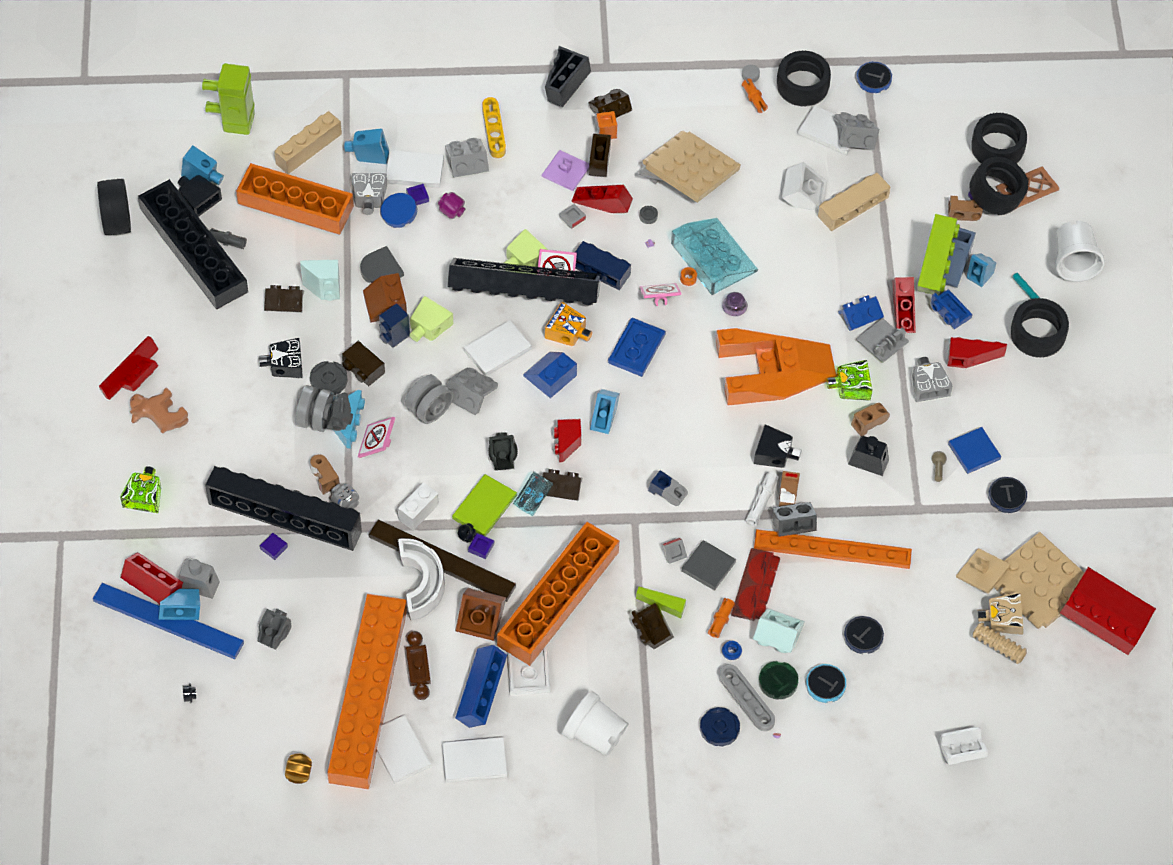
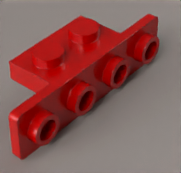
(132, 370)

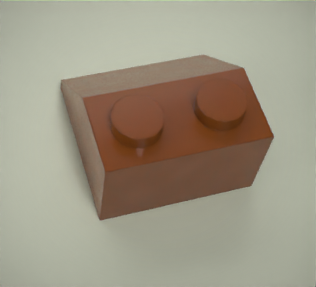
(384, 294)
(480, 614)

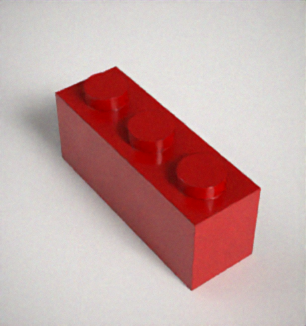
(149, 578)

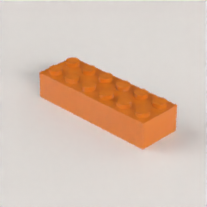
(295, 198)

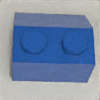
(552, 373)

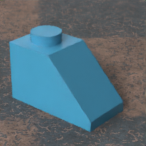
(980, 269)
(604, 411)
(181, 605)

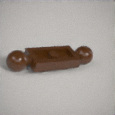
(418, 665)

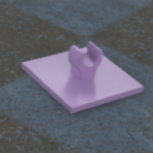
(566, 170)

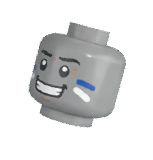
(345, 496)

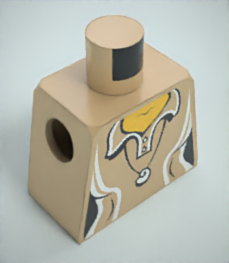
(1004, 614)

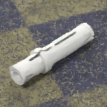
(765, 492)

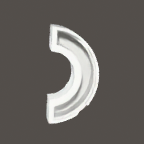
(432, 587)

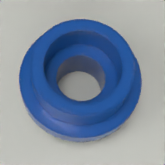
(731, 645)

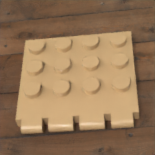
(691, 165)
(1042, 577)

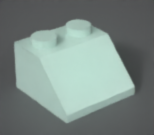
(321, 278)
(778, 630)

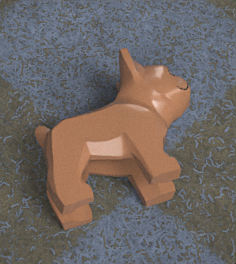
(157, 410)

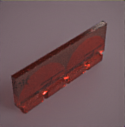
(755, 584)

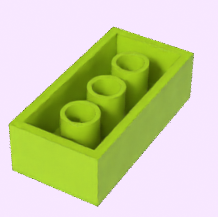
(937, 253)

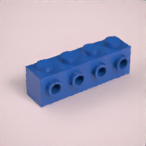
(481, 686)

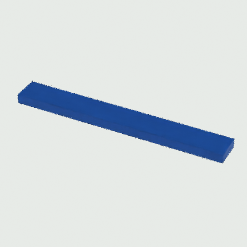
(186, 629)

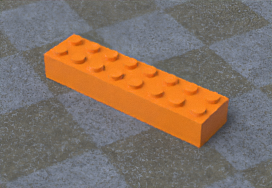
(558, 593)

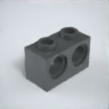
(794, 519)

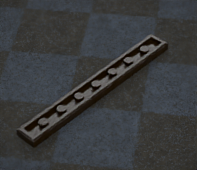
(451, 564)

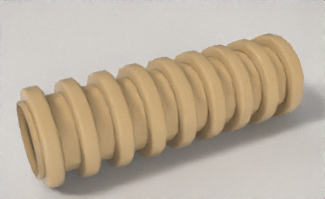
(999, 643)

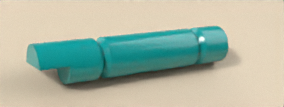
(1023, 284)

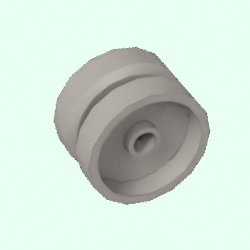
(429, 399)
(314, 408)

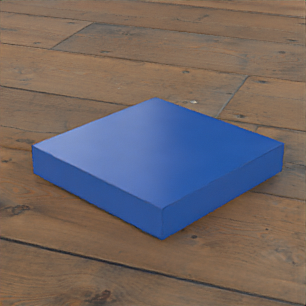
(974, 450)

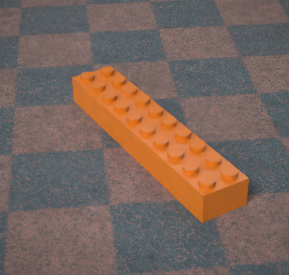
(367, 691)

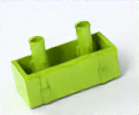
(235, 98)

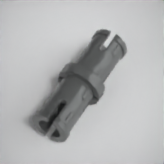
(228, 238)

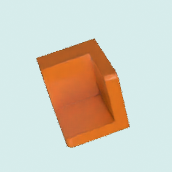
(607, 124)

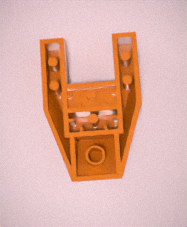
(784, 365)

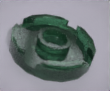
(778, 680)

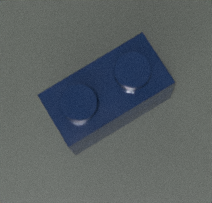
(394, 325)

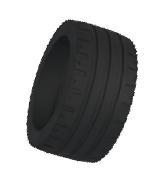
(808, 62)
(1003, 124)
(1006, 171)
(114, 206)
(1045, 310)

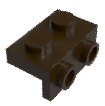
(614, 101)
(284, 299)
(564, 486)
(652, 626)

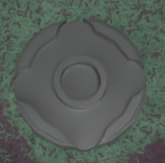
(329, 377)

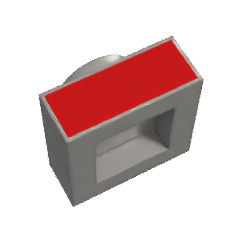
(572, 216)
(674, 550)

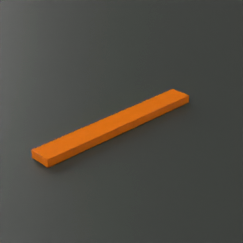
(833, 549)

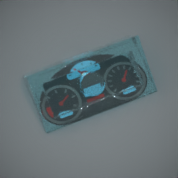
(533, 493)

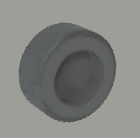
(648, 214)

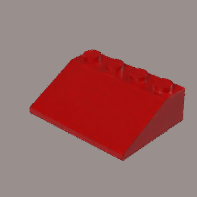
(1108, 611)

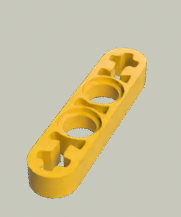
(494, 127)

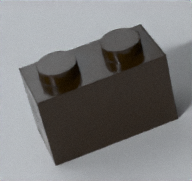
(599, 155)
(363, 363)

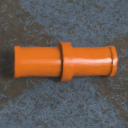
(754, 95)
(721, 618)

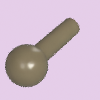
(939, 459)

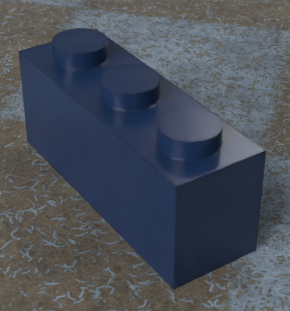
(612, 269)

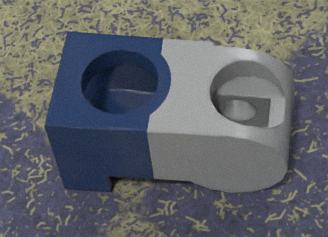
(668, 488)

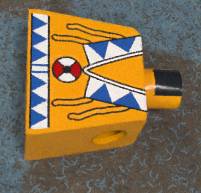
(567, 326)

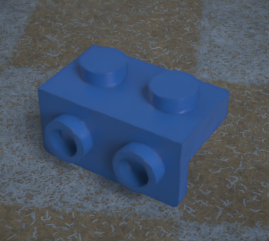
(950, 309)
(861, 313)

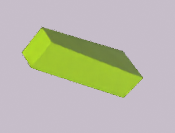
(667, 603)

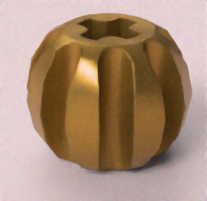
(298, 768)

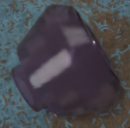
(734, 304)

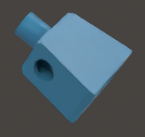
(369, 146)
(198, 163)

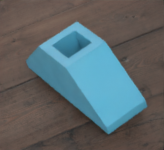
(349, 434)

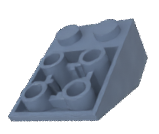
(962, 250)

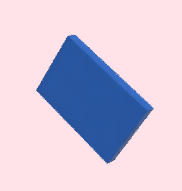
(636, 347)

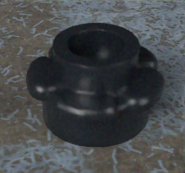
(466, 532)
(189, 693)

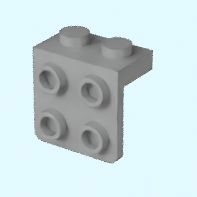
(857, 131)
(467, 157)
(470, 389)

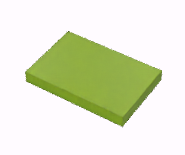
(485, 505)

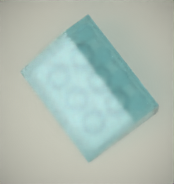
(712, 254)

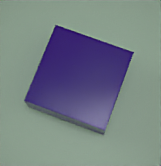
(418, 193)
(274, 546)
(481, 546)

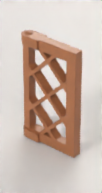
(1047, 180)

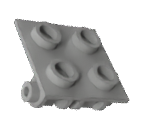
(883, 339)

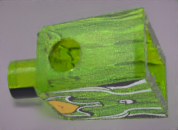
(852, 381)
(142, 491)

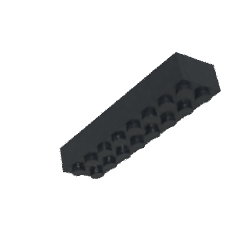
(193, 244)
(524, 280)
(283, 508)

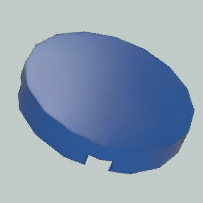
(399, 210)

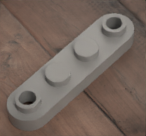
(747, 697)

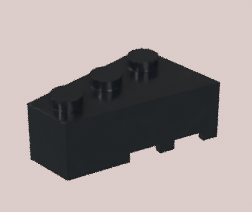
(566, 75)

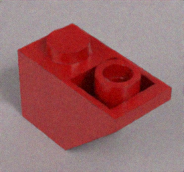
(569, 437)

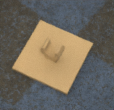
(983, 571)

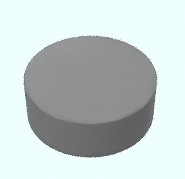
(751, 72)

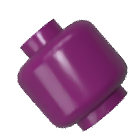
(451, 205)

